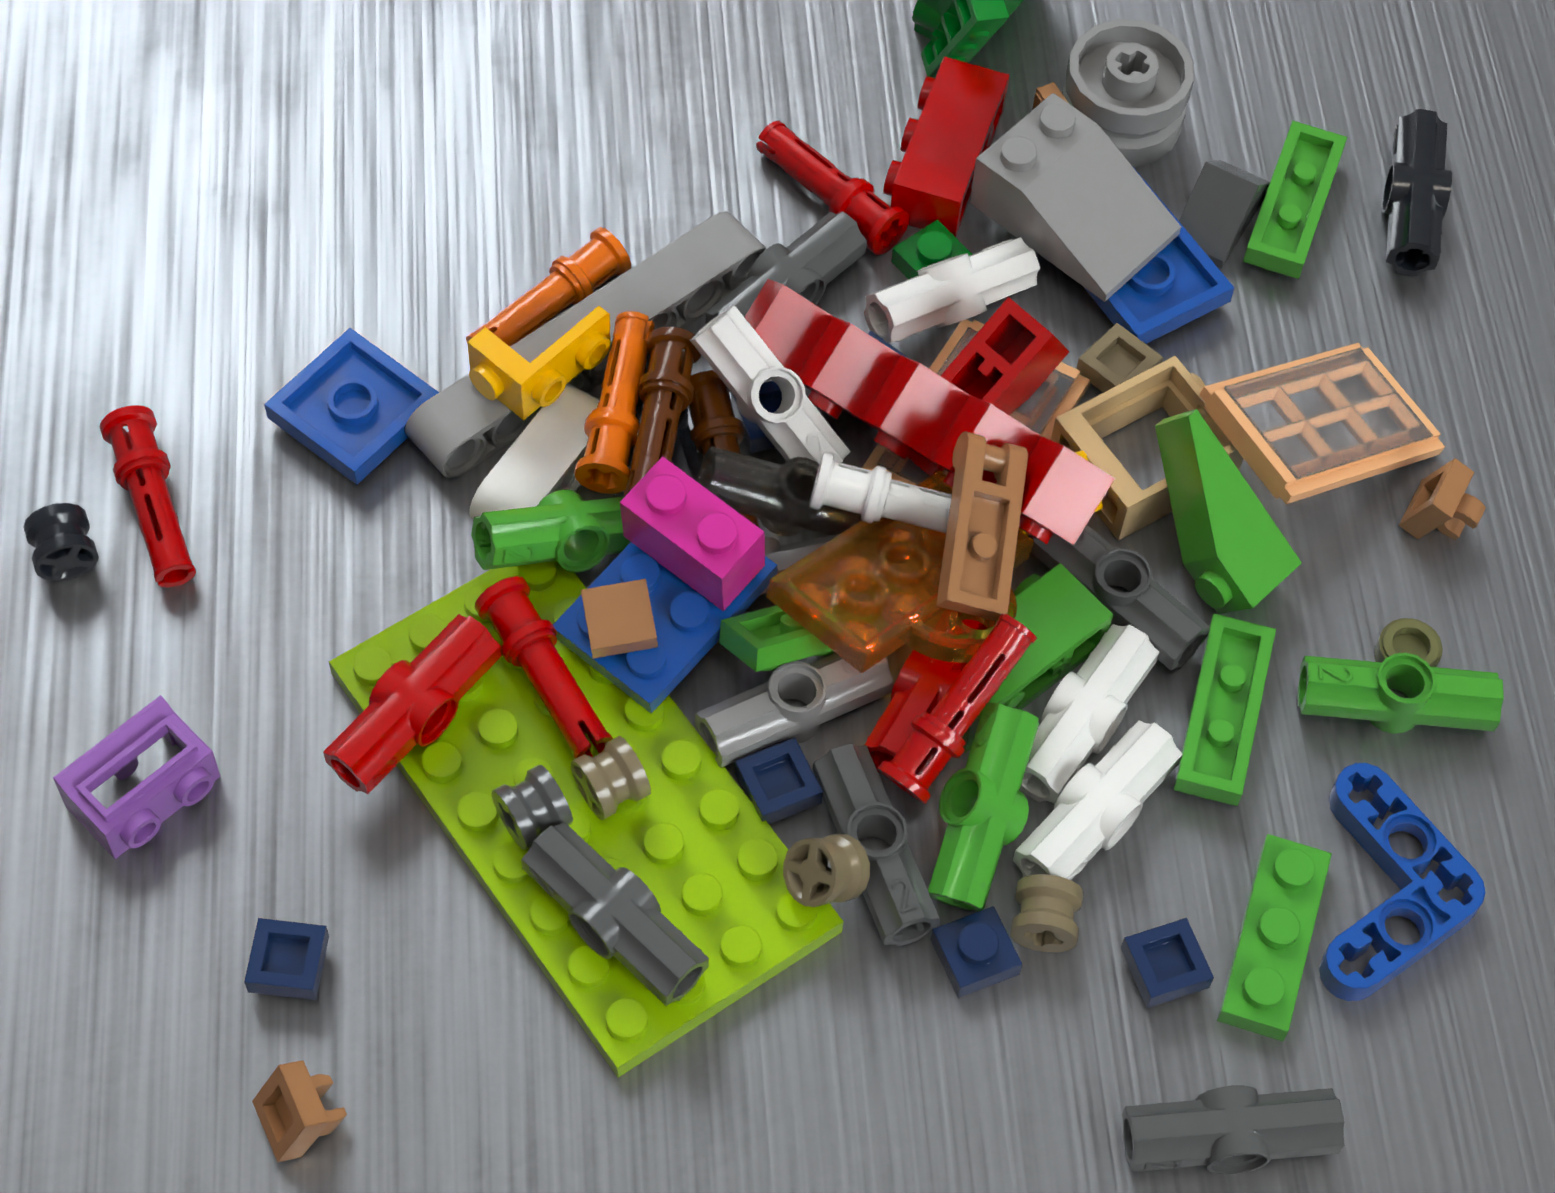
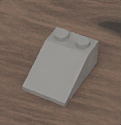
(1072, 197)

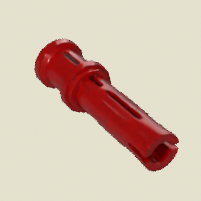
(855, 196)
(143, 472)
(531, 645)
(940, 733)

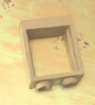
(1082, 428)

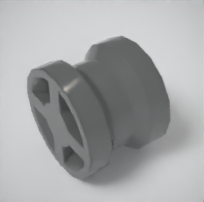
(531, 806)

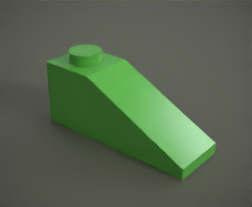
(1218, 519)
(1067, 630)

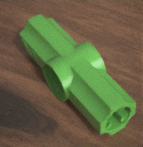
(555, 530)
(1435, 694)
(983, 807)

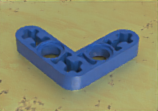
(1417, 896)

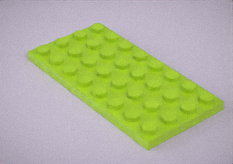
(687, 840)

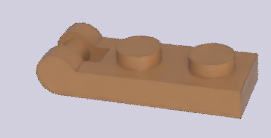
(982, 527)

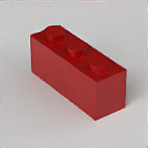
(941, 148)

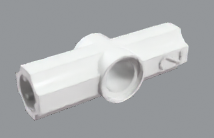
(951, 290)
(743, 366)
(1087, 710)
(1099, 803)

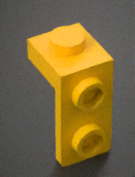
(525, 386)

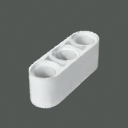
(540, 458)

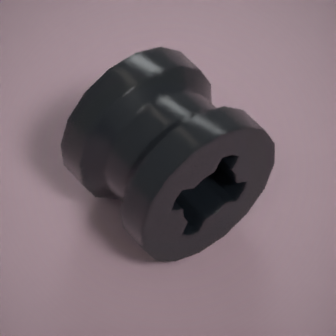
(60, 542)

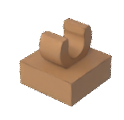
(1443, 503)
(293, 1110)

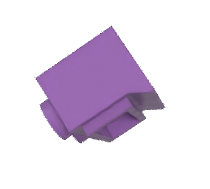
(141, 811)

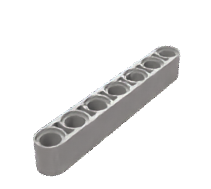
(670, 287)

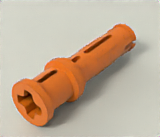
(568, 283)
(613, 424)

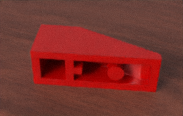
(1003, 363)

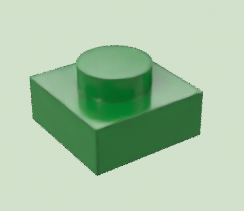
(925, 248)

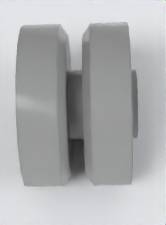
(1132, 84)

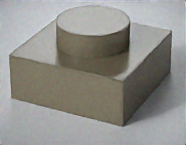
(1116, 359)

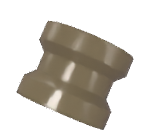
(610, 777)
(814, 882)
(1046, 913)

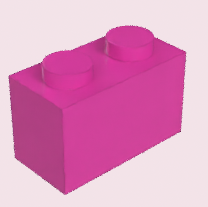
(693, 533)

